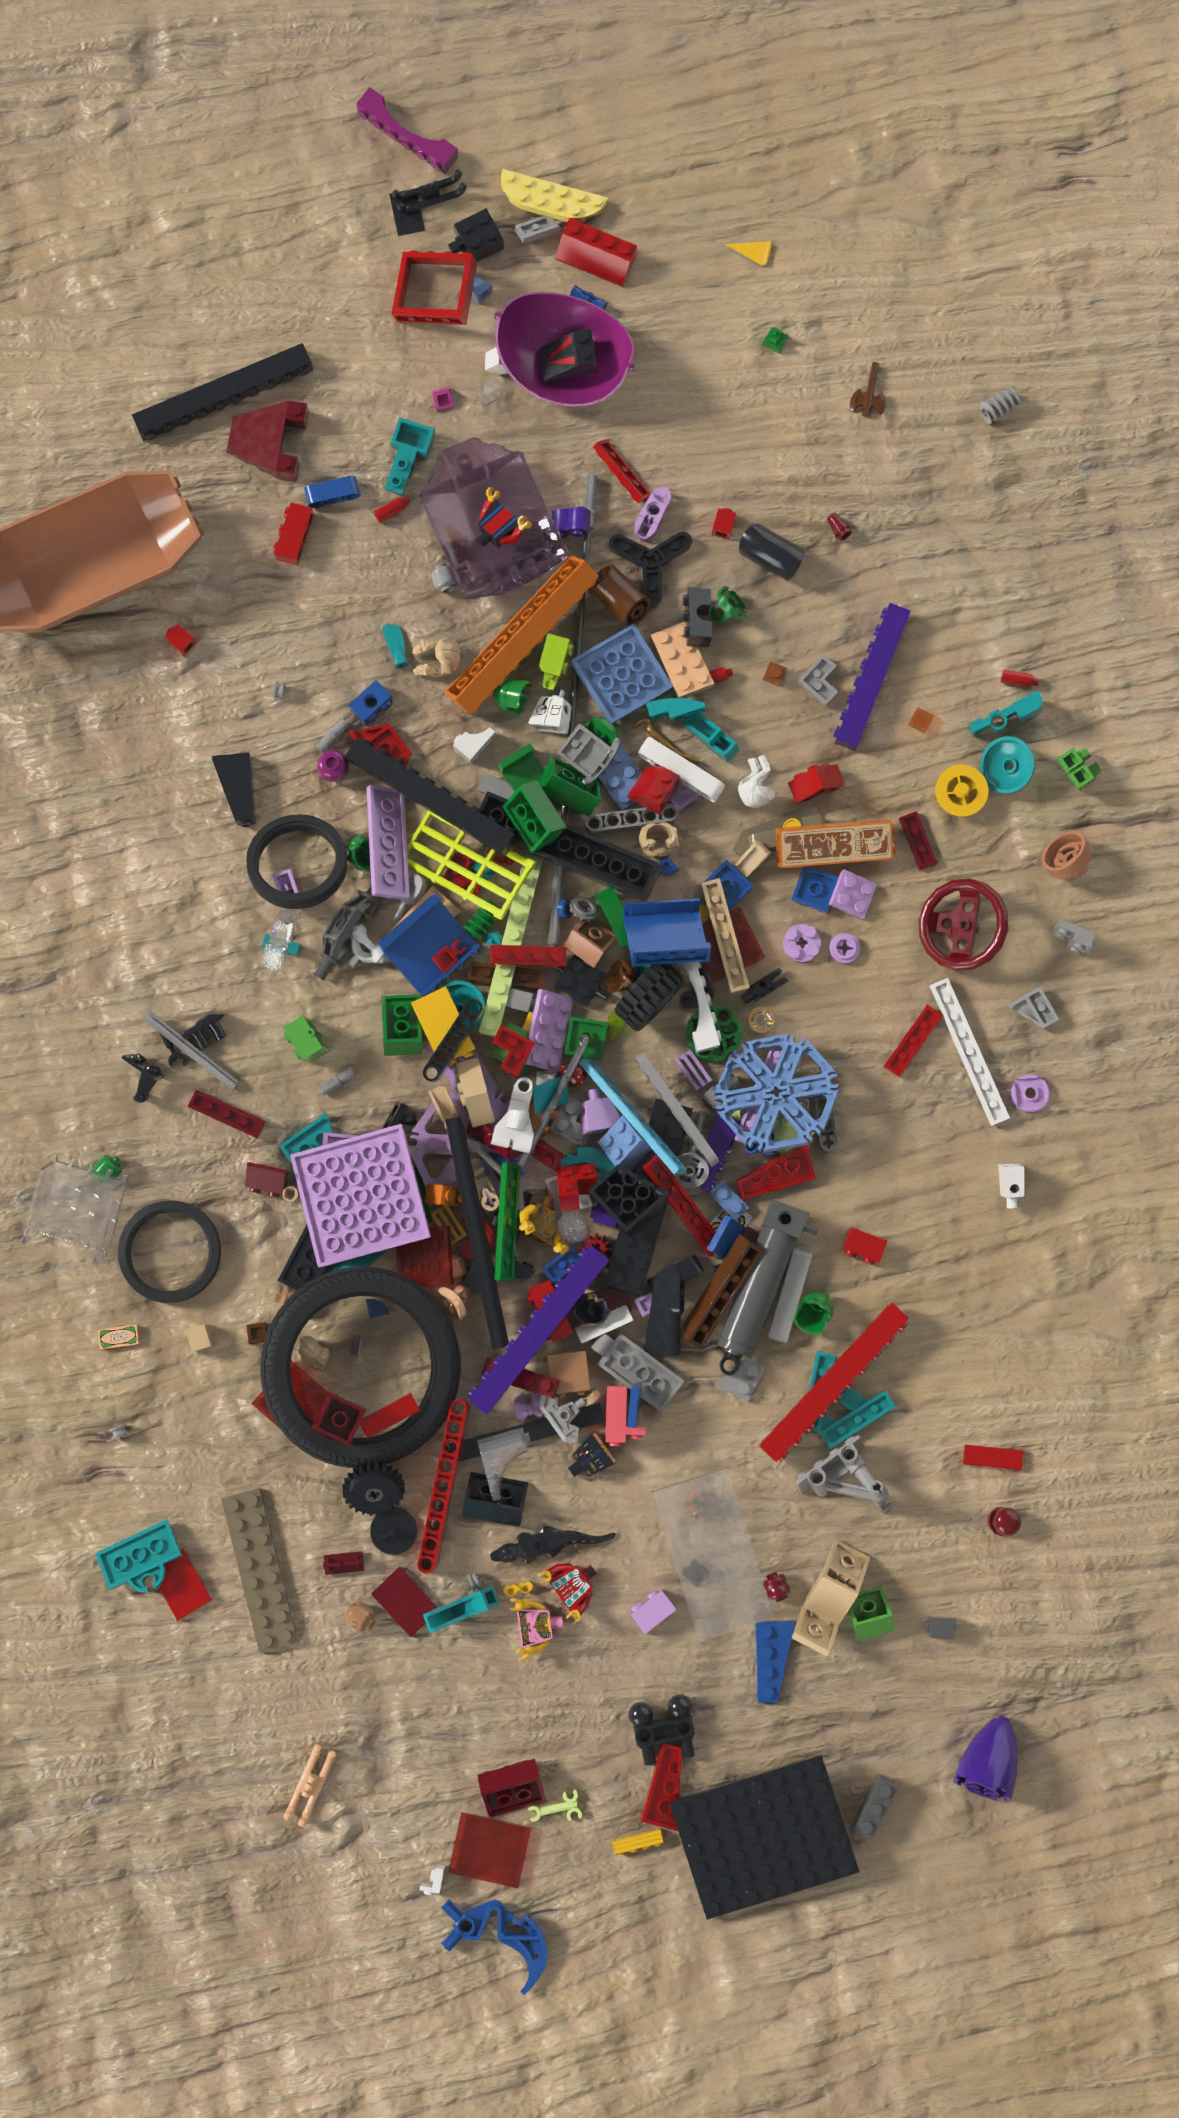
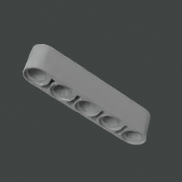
(623, 825)
(790, 1294)

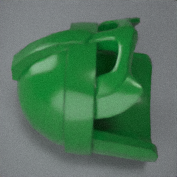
(509, 694)
(814, 1313)

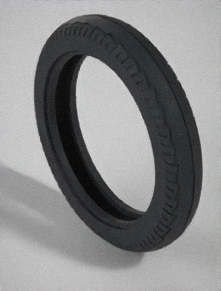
(310, 1300)

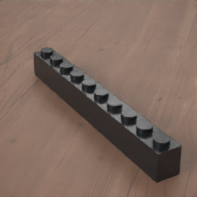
(222, 392)
(431, 797)

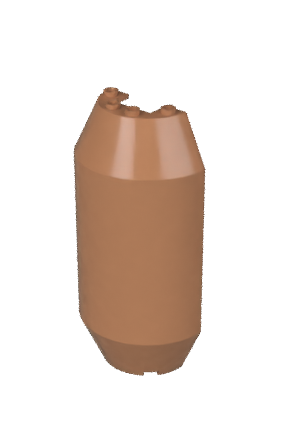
(92, 549)

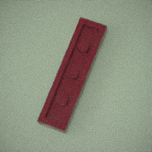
(226, 1114)
(530, 1381)

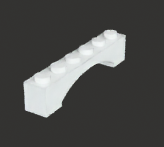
(706, 1035)

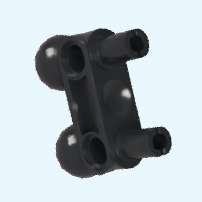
(663, 1729)

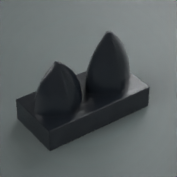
(400, 1114)

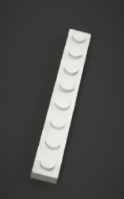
(969, 1052)

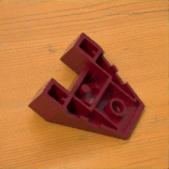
(260, 435)

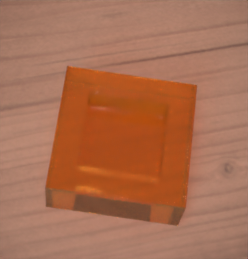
(921, 720)

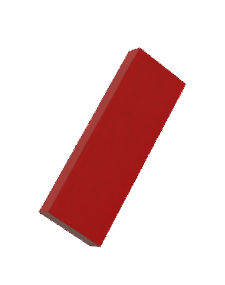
(389, 1415)
(992, 1457)

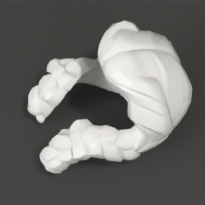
(751, 788)

